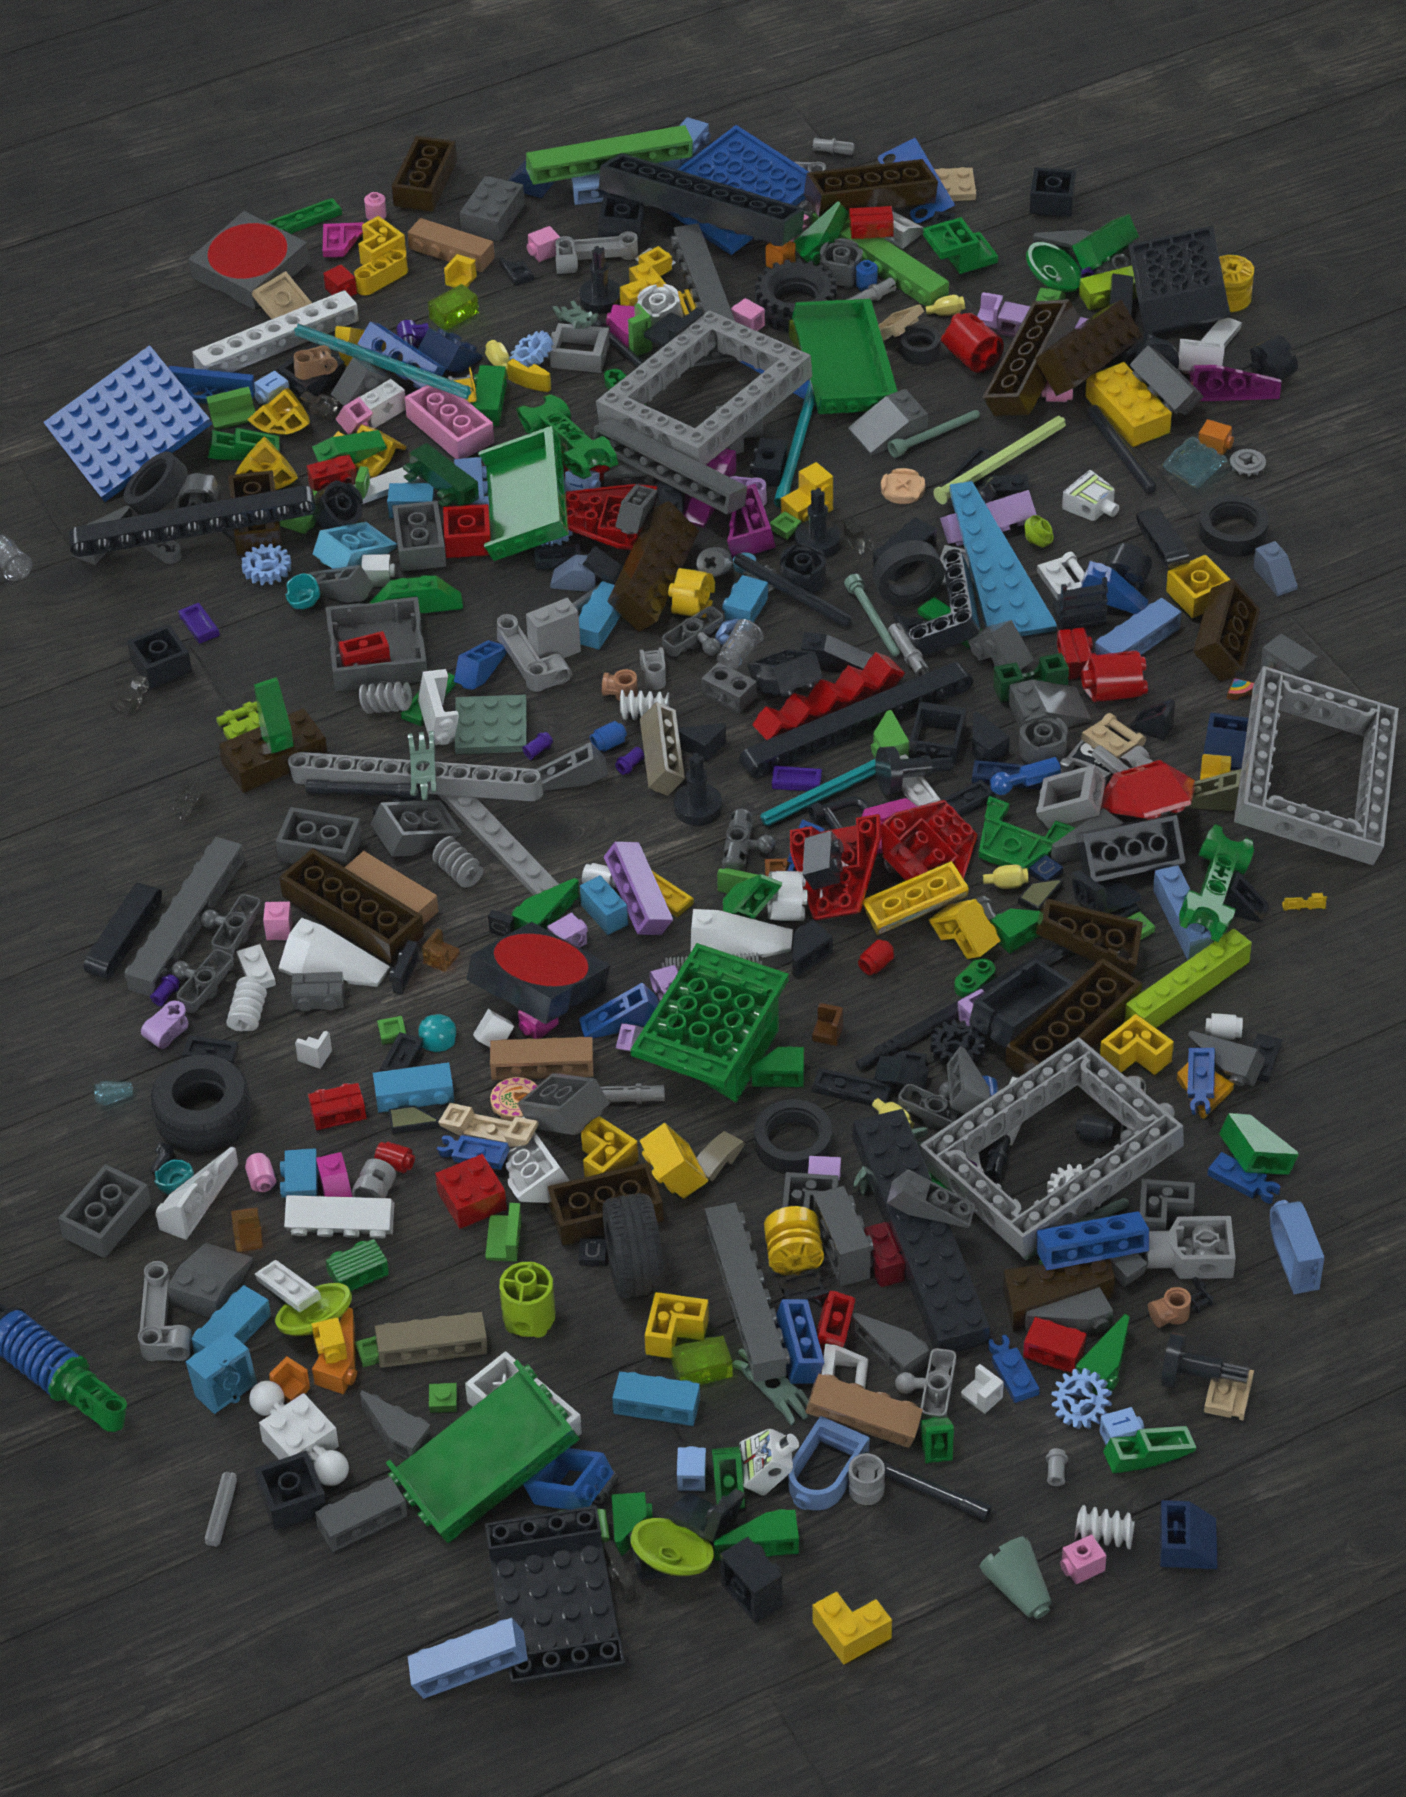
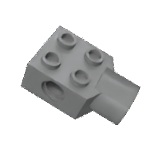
(1194, 1247)

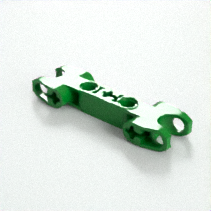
(579, 450)
(1208, 906)

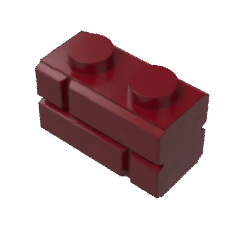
(886, 1256)

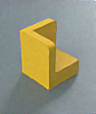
(460, 271)
(1214, 765)

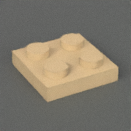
(958, 183)
(280, 296)
(897, 321)

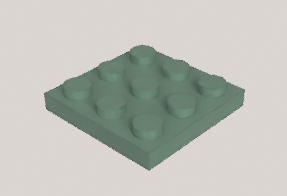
(491, 724)

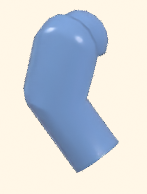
(723, 631)

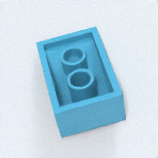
(347, 544)

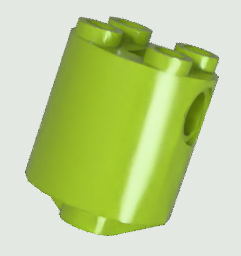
(527, 1299)

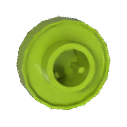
(1038, 531)

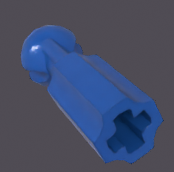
(1028, 775)

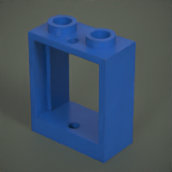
(545, 1486)

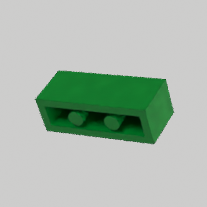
(490, 391)

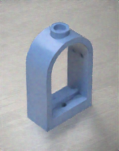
(1296, 1246)
(834, 1436)

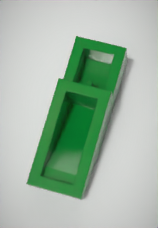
(236, 445)
(1148, 1448)

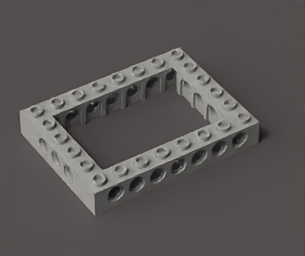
(784, 373)
(1376, 722)
(1154, 1140)

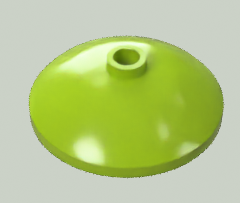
(333, 1304)
(671, 1547)

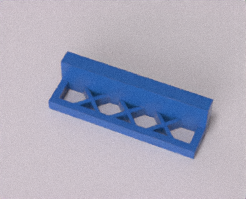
(211, 382)

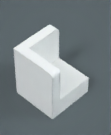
(493, 1028)
(314, 1051)
(983, 1390)

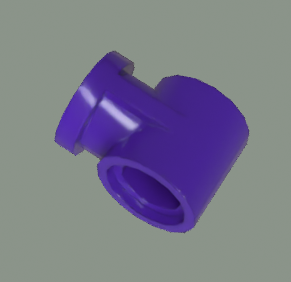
(411, 332)

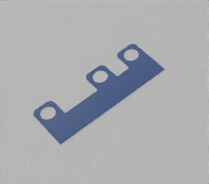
(912, 151)

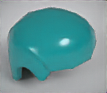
(302, 591)
(437, 1032)
(173, 1175)

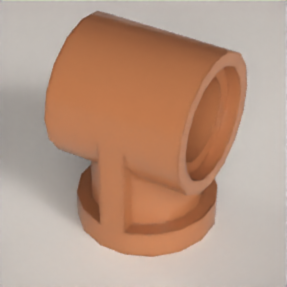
(622, 680)
(1172, 1308)

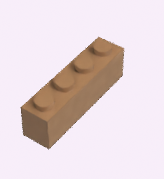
(446, 242)
(395, 885)
(541, 1057)
(864, 1410)

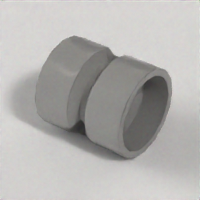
(374, 1180)
(866, 1479)

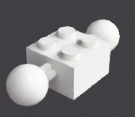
(298, 1429)

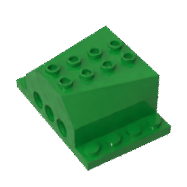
(714, 1020)

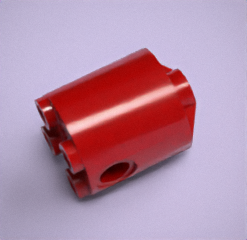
(973, 342)
(1114, 676)

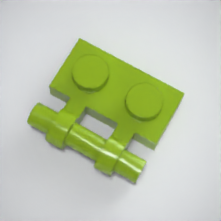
(236, 727)

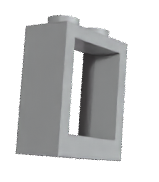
(579, 359)
(1077, 809)

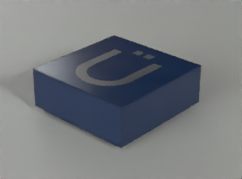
(1045, 869)

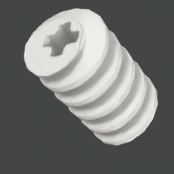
(639, 704)
(246, 1005)
(1105, 1526)

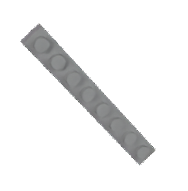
(501, 843)

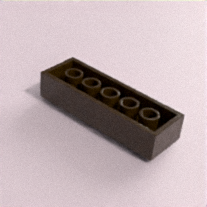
(872, 186)
(1088, 347)
(1019, 377)
(653, 566)
(351, 905)
(1083, 1011)

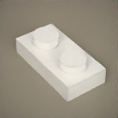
(256, 965)

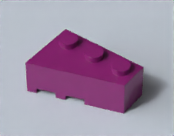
(750, 526)

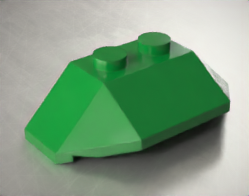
(431, 591)

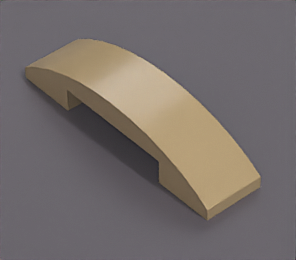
(465, 1122)

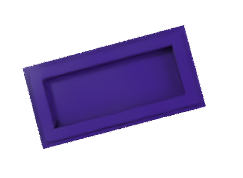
(199, 623)
(796, 778)

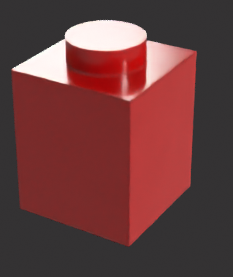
(338, 280)

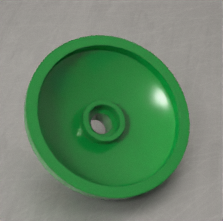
(1053, 267)

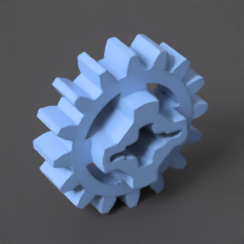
(532, 349)
(266, 564)
(1081, 1388)

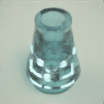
(111, 1091)

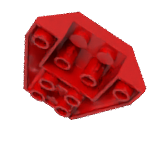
(596, 512)
(1148, 791)
(926, 839)
(858, 859)

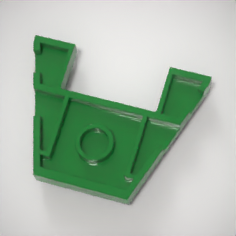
(1012, 845)

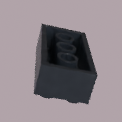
(1131, 847)

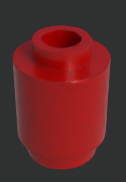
(876, 957)
(398, 1156)

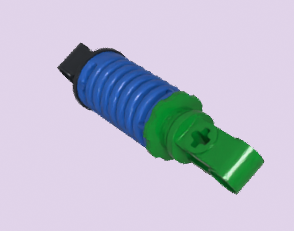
(58, 1369)

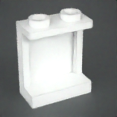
(431, 701)

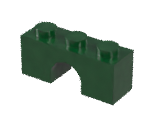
(1050, 669)

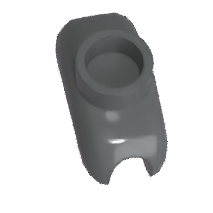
(1117, 262)

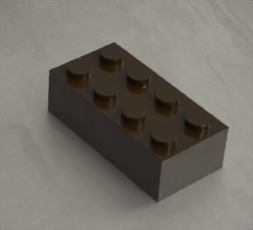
(424, 173)
(253, 536)
(1226, 630)
(251, 761)
(579, 1202)

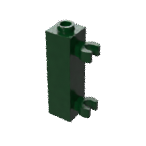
(442, 474)

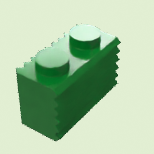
(357, 1265)

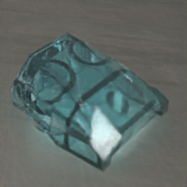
(1194, 462)

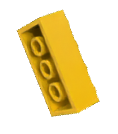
(1128, 404)

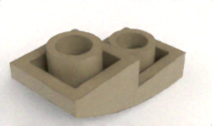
(718, 1152)

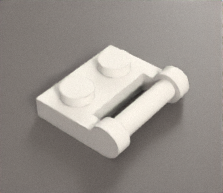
(1055, 574)

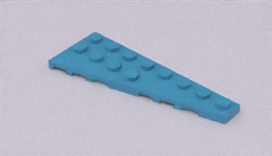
(997, 574)

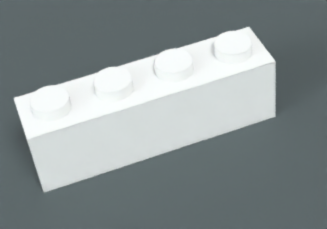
(339, 1215)

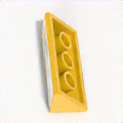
(915, 898)

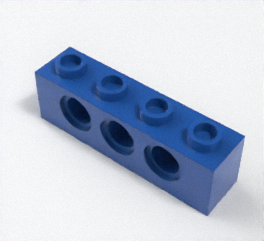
(377, 334)
(1092, 1240)

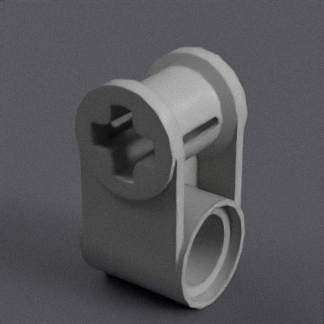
(653, 668)

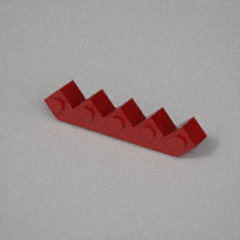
(826, 697)

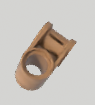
(312, 361)

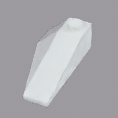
(738, 934)
(318, 949)
(532, 1170)
(191, 1200)

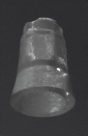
(13, 561)
(740, 643)

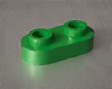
(977, 974)

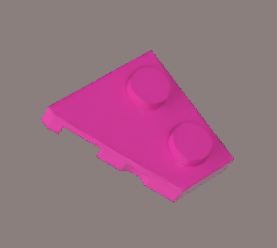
(339, 238)

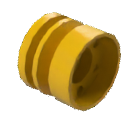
(1238, 281)
(793, 1240)

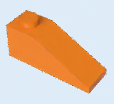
(342, 1373)

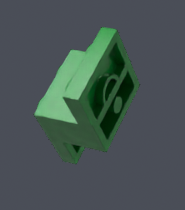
(960, 245)

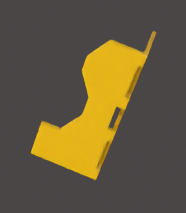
(467, 382)
(1316, 901)

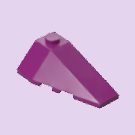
(1229, 384)
(698, 511)

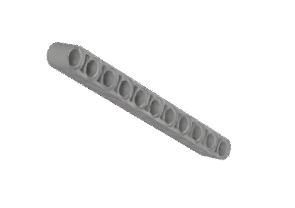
(450, 777)

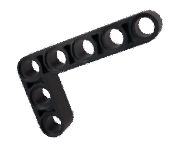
(962, 621)

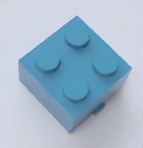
(221, 1372)

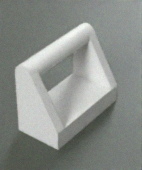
(904, 231)
(839, 1356)

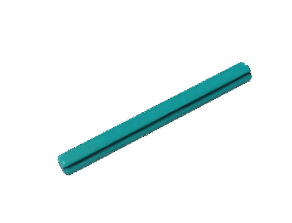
(818, 794)

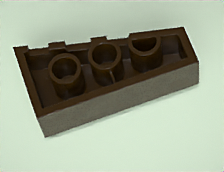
(1091, 933)
(1035, 1286)

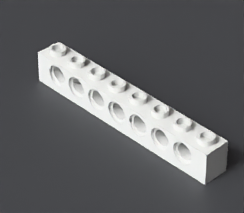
(276, 335)

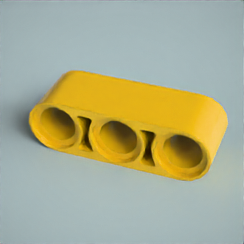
(381, 271)

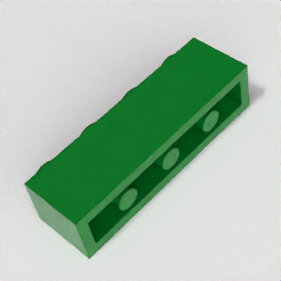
(1105, 242)

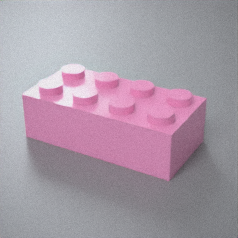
(449, 421)

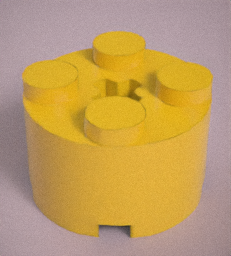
(691, 592)

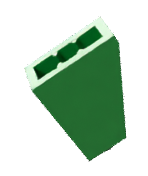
(1257, 1146)

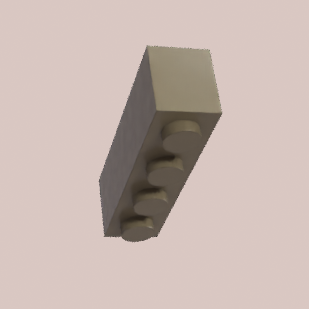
(662, 749)
(431, 1339)

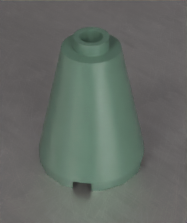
(1019, 1577)

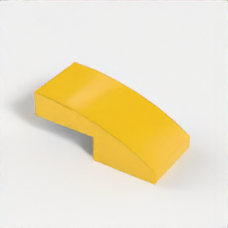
(531, 377)

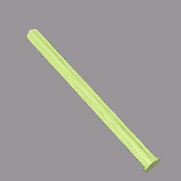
(942, 494)

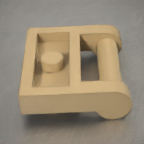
(1101, 735)

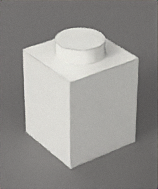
(378, 569)

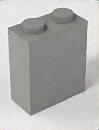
(554, 629)

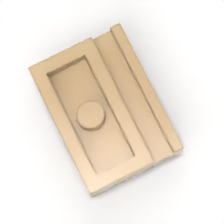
(1228, 1397)

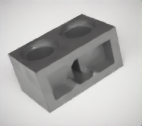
(729, 688)

